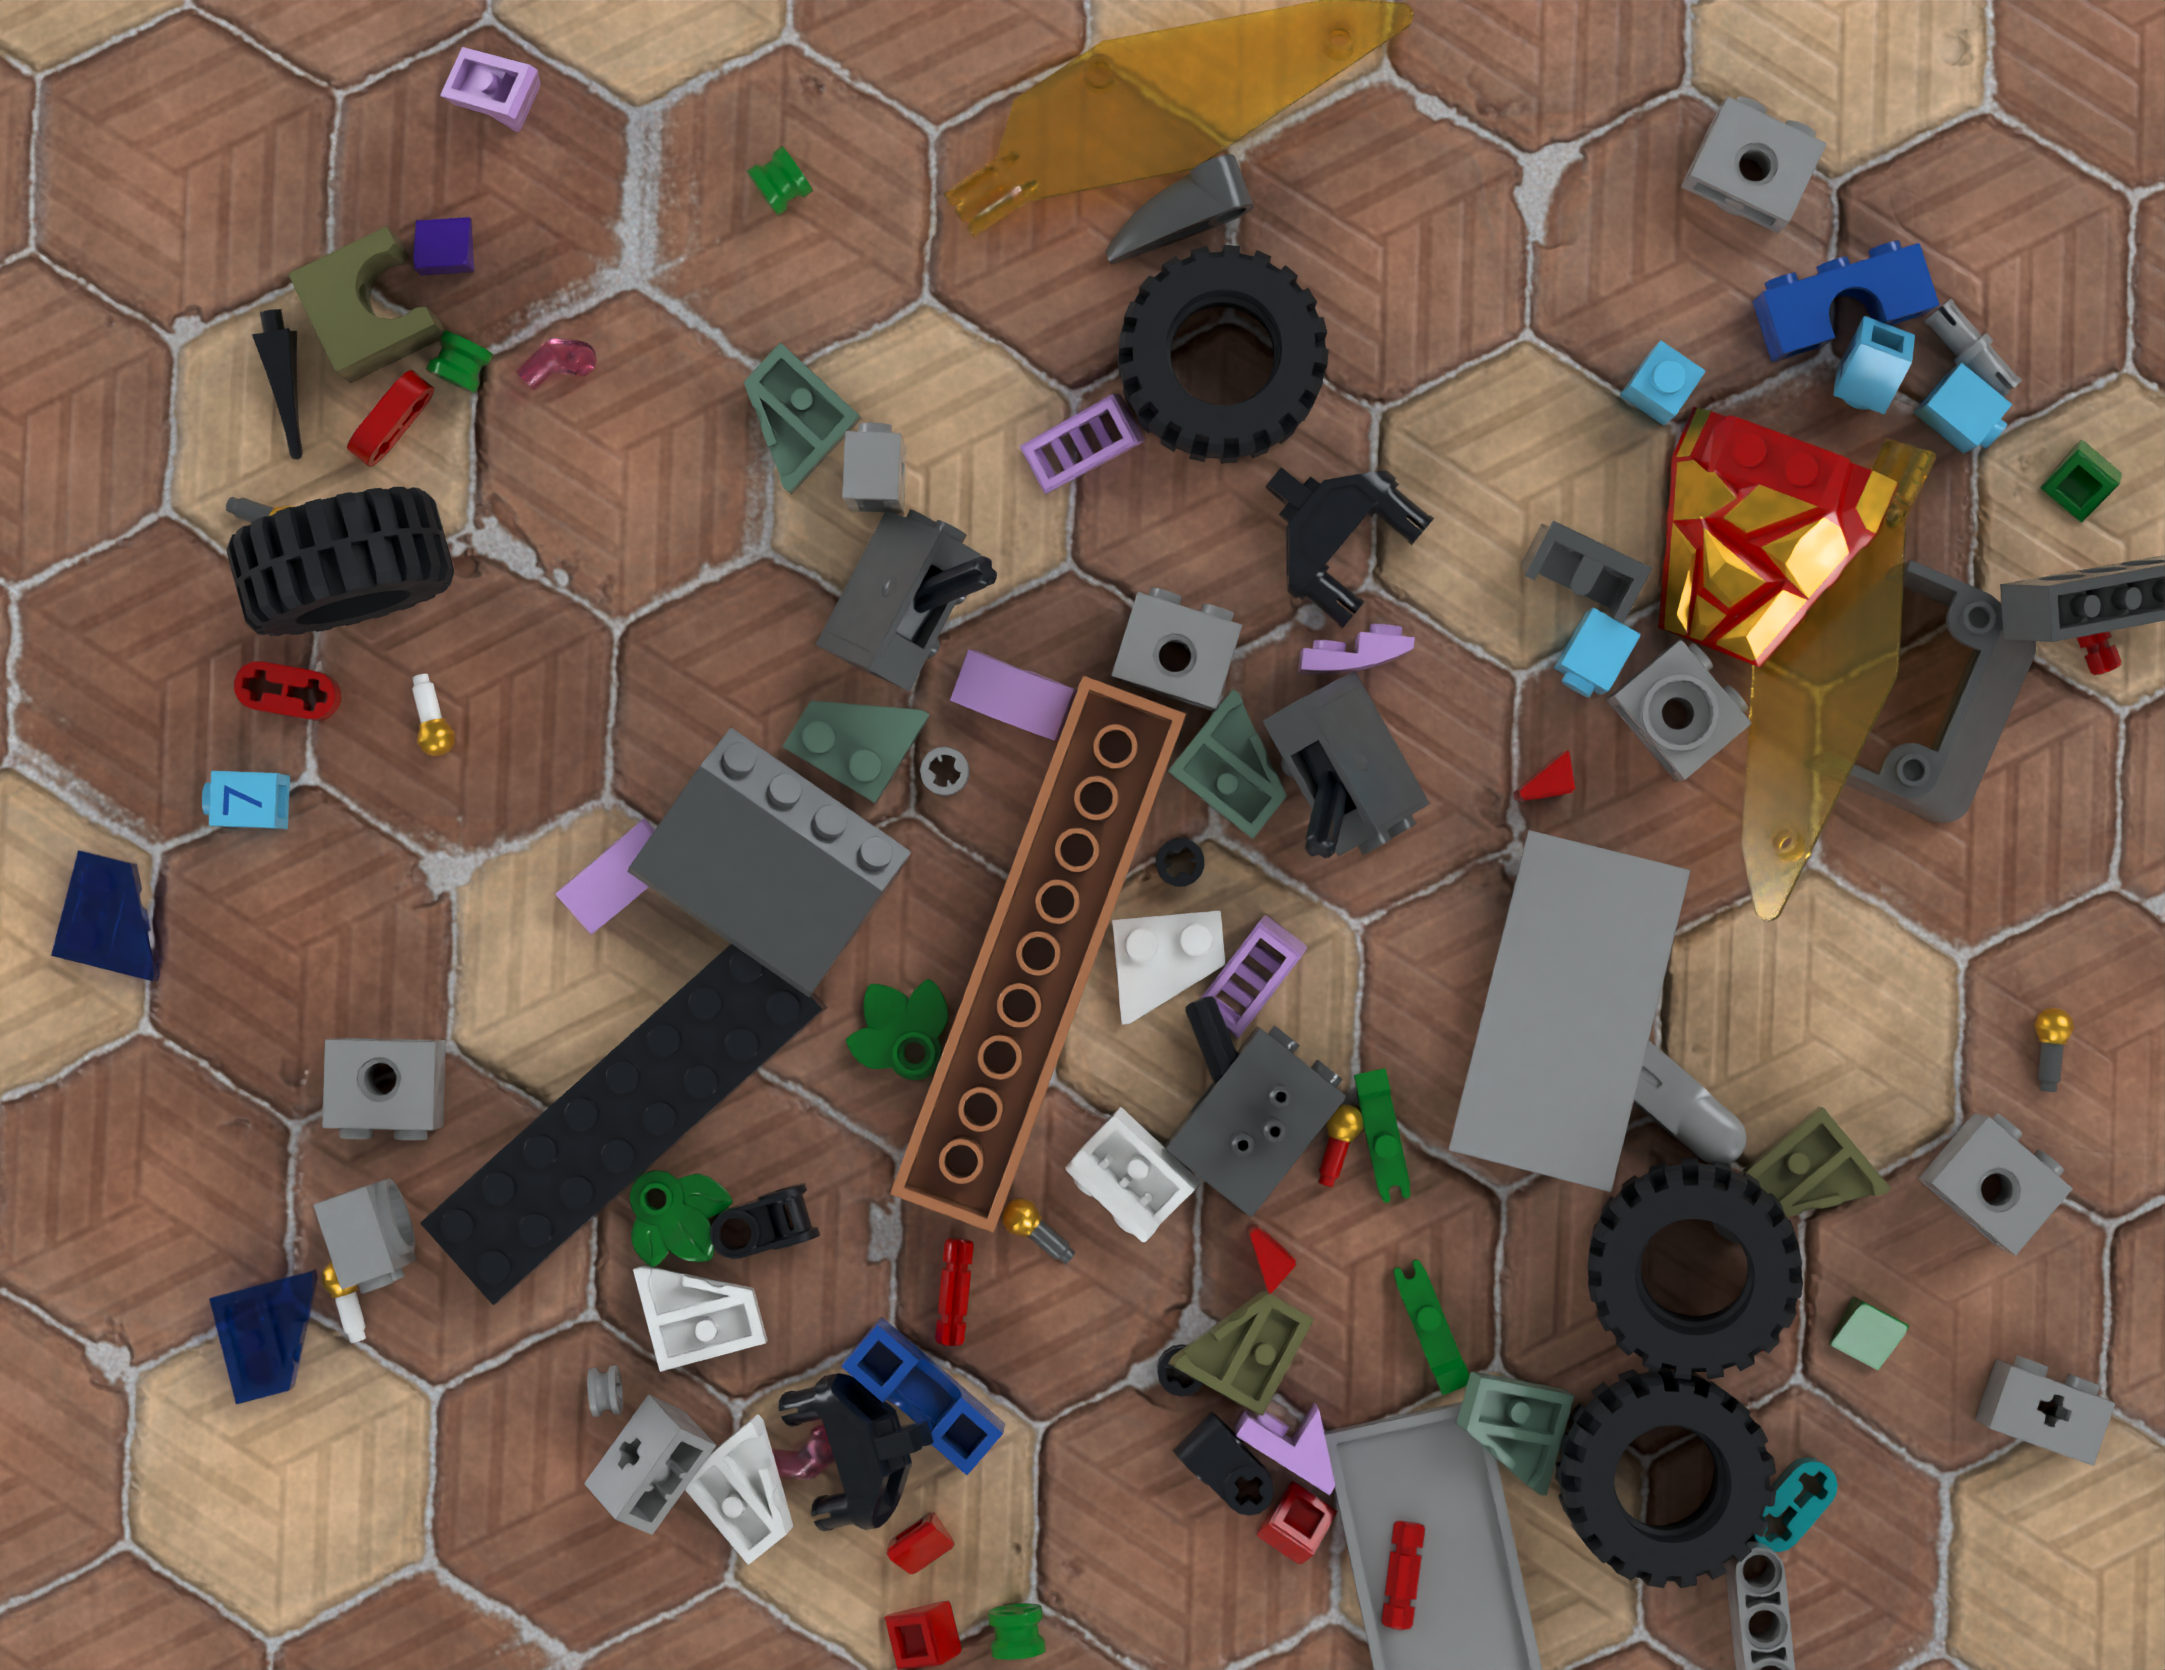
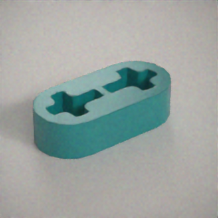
(1806, 1509)

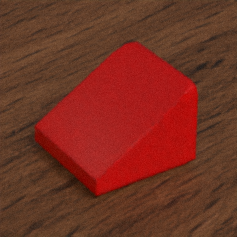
(1550, 781)
(1271, 1256)
(1297, 1523)
(920, 1544)
(923, 1635)

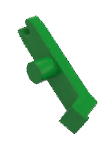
(1382, 1132)
(1432, 1329)

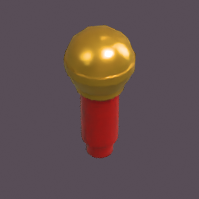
(1342, 1129)

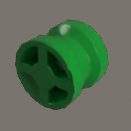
(780, 180)
(459, 361)
(1016, 1631)

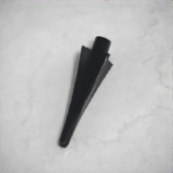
(279, 357)

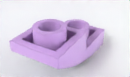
(1371, 650)
(1013, 695)
(605, 884)

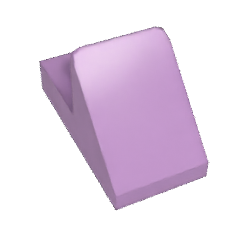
(492, 86)
(1302, 1454)

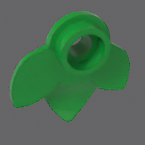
(896, 1022)
(683, 1219)

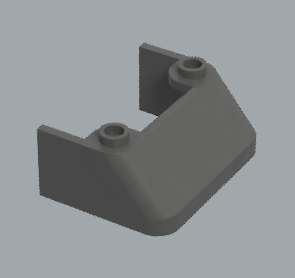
(1944, 779)

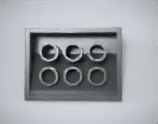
(769, 862)

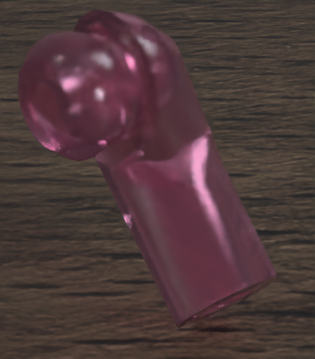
(558, 356)
(808, 1460)

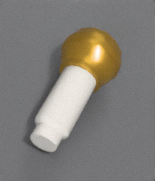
(434, 734)
(347, 1305)

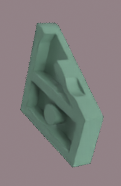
(797, 415)
(856, 742)
(1231, 768)
(1517, 1424)

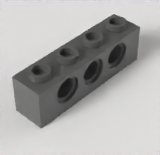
(2084, 601)

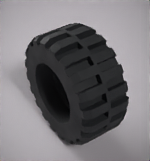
(1237, 283)
(340, 561)
(1680, 1340)
(1715, 1528)

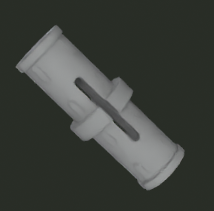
(1971, 347)

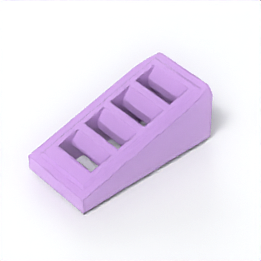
(1124, 422)
(1279, 939)

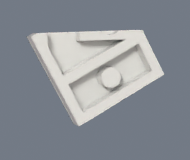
(1164, 957)
(697, 1316)
(744, 1491)

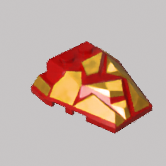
(1758, 532)

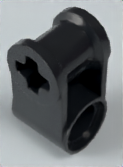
(767, 1223)
(1220, 1459)

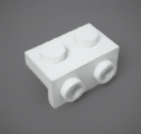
(1131, 1175)

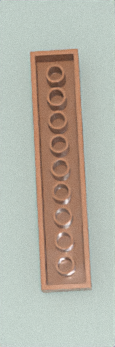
(1038, 954)

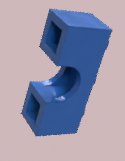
(1889, 284)
(919, 1387)

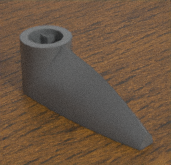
(1194, 204)

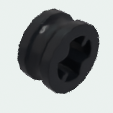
(1176, 845)
(1173, 1384)

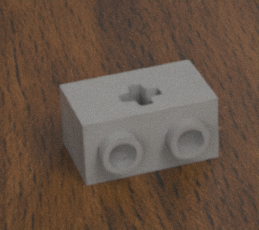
(874, 469)
(2071, 1429)
(650, 1464)

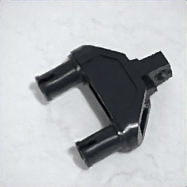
(1321, 521)
(866, 1445)

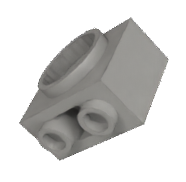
(1782, 150)
(1205, 634)
(1712, 712)
(358, 1106)
(2028, 1181)
(368, 1235)

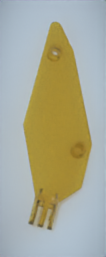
(1166, 101)
(1823, 696)

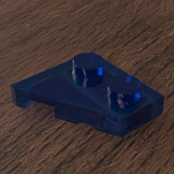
(105, 918)
(264, 1333)

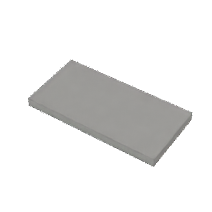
(1569, 1010)
(1470, 1578)

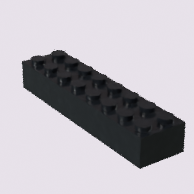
(618, 1120)

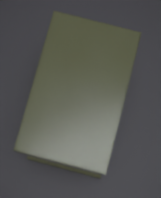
(340, 309)

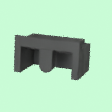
(1586, 567)

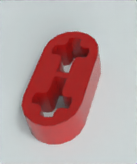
(390, 418)
(290, 678)

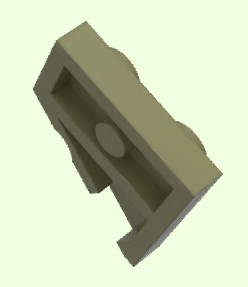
(1815, 1167)
(1247, 1351)

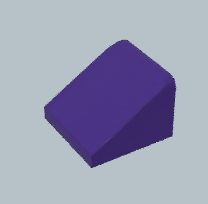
(443, 246)

